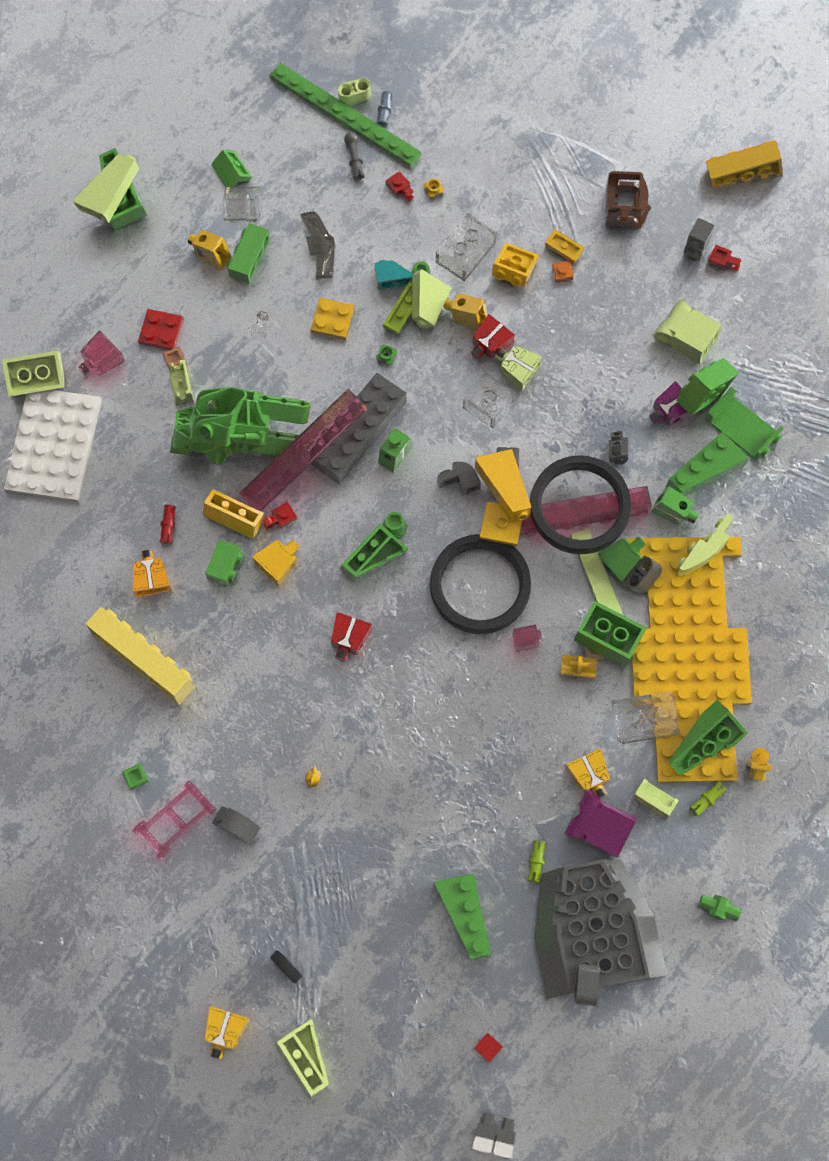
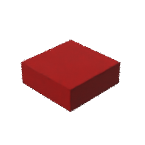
(488, 1047)

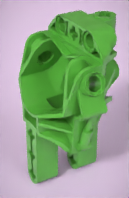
(235, 423)

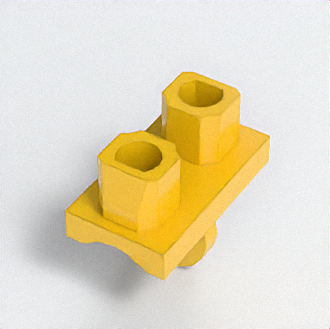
(578, 666)
(759, 764)

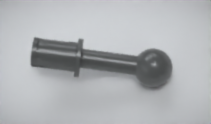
(356, 163)

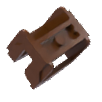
(641, 195)

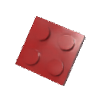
(160, 329)

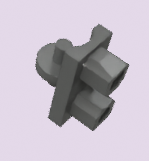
(618, 448)

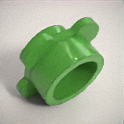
(385, 349)

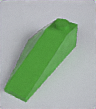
(710, 734)

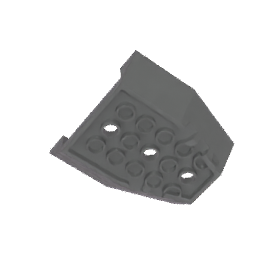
(567, 939)

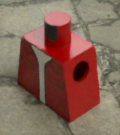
(491, 337)
(349, 635)

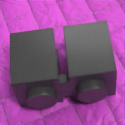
(698, 238)

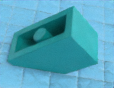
(391, 275)

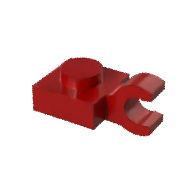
(400, 185)
(721, 257)
(282, 515)

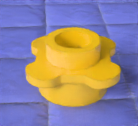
(433, 183)
(312, 777)

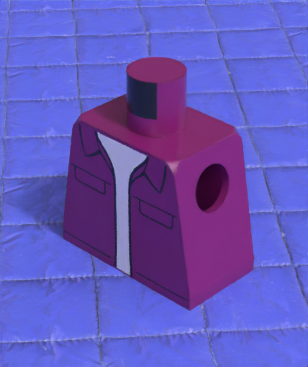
(668, 408)

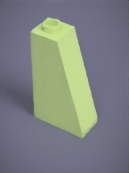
(108, 188)

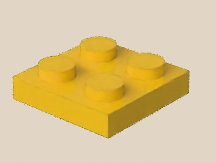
(332, 318)

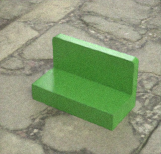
(230, 168)

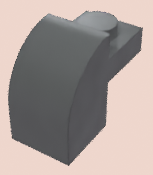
(462, 474)
(236, 824)

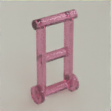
(143, 826)

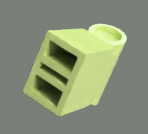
(688, 331)

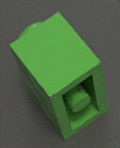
(224, 562)

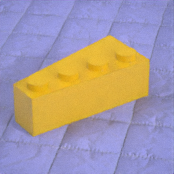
(745, 164)

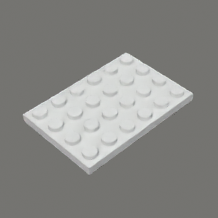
(53, 445)

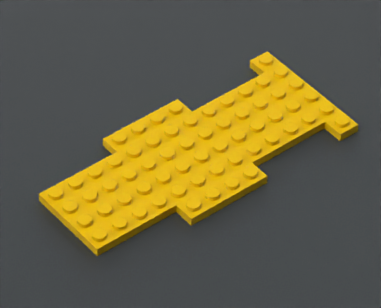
(691, 651)

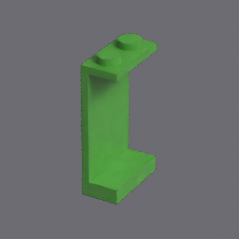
(743, 426)

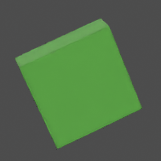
(135, 776)

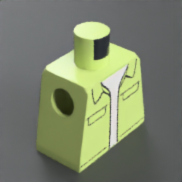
(518, 365)

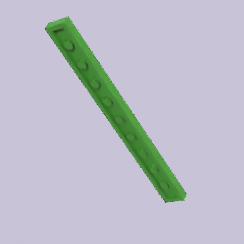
(345, 115)

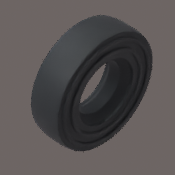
(286, 966)

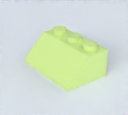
(33, 373)

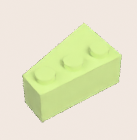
(304, 1059)

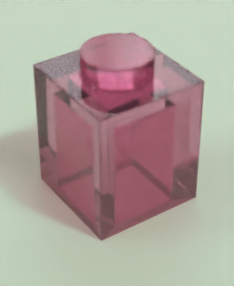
(526, 638)

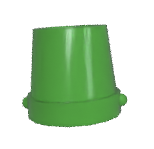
(395, 524)

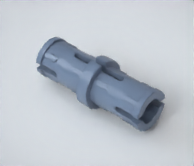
(384, 108)

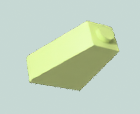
(427, 298)

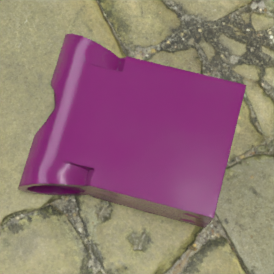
(601, 824)

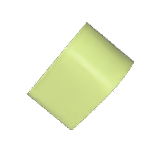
(354, 91)

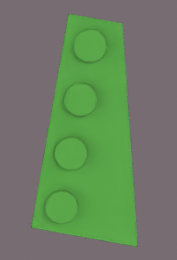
(130, 207)
(463, 907)

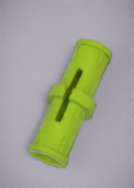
(708, 799)
(536, 861)

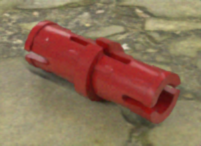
(167, 524)

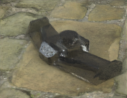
(320, 244)

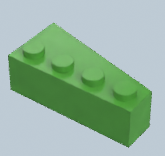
(711, 463)

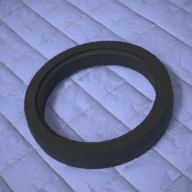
(597, 467)
(471, 625)

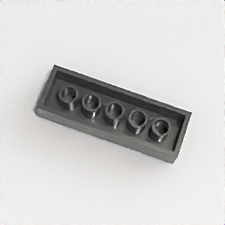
(383, 403)

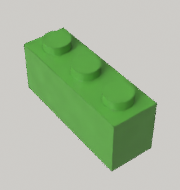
(248, 253)

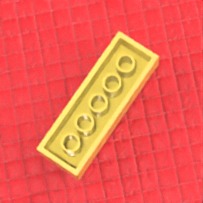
(140, 655)

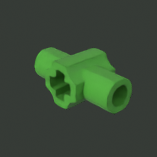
(719, 907)

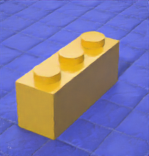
(232, 514)

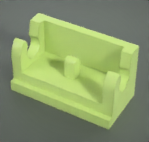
(180, 383)
(655, 799)

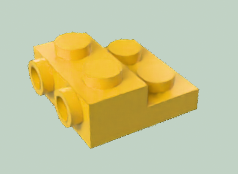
(514, 265)

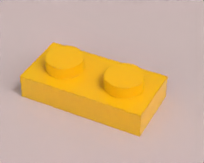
(564, 246)

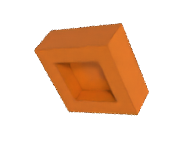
(562, 271)

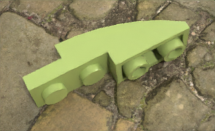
(706, 549)

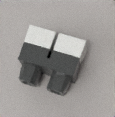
(504, 1137)

